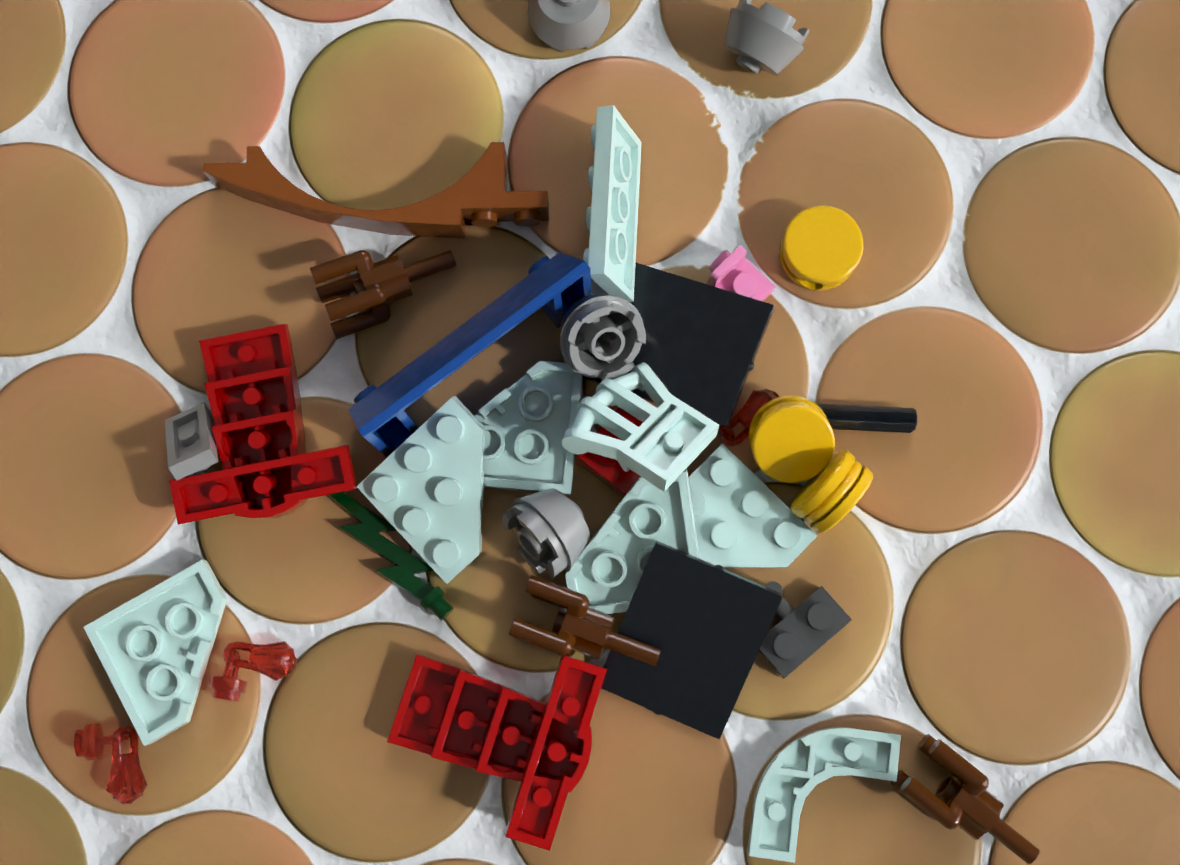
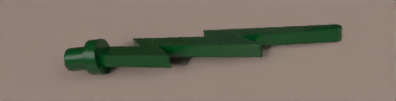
(405, 563)

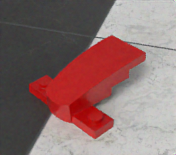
(258, 435)
(505, 734)

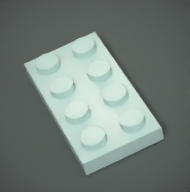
(614, 204)

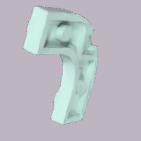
(803, 766)

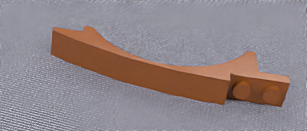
(474, 198)

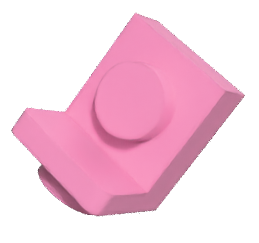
(739, 276)

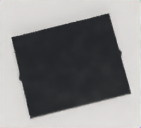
(698, 339)
(707, 637)

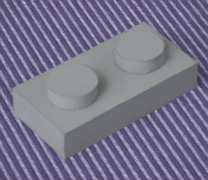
(190, 442)

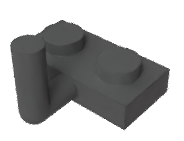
(801, 629)

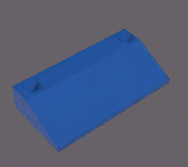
(550, 286)

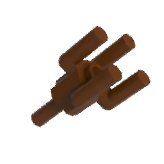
(374, 287)
(577, 627)
(963, 799)

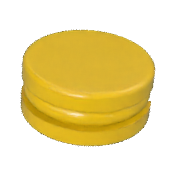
(821, 248)
(791, 439)
(832, 492)

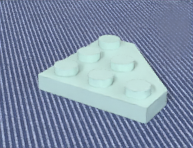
(528, 428)
(436, 489)
(741, 518)
(621, 547)
(161, 648)

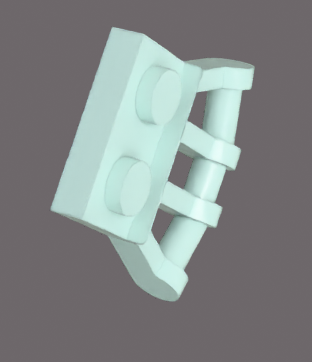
(659, 446)

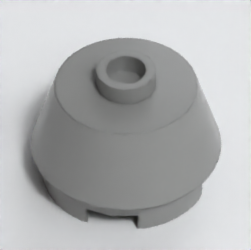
(568, 22)
(763, 37)
(601, 336)
(549, 530)

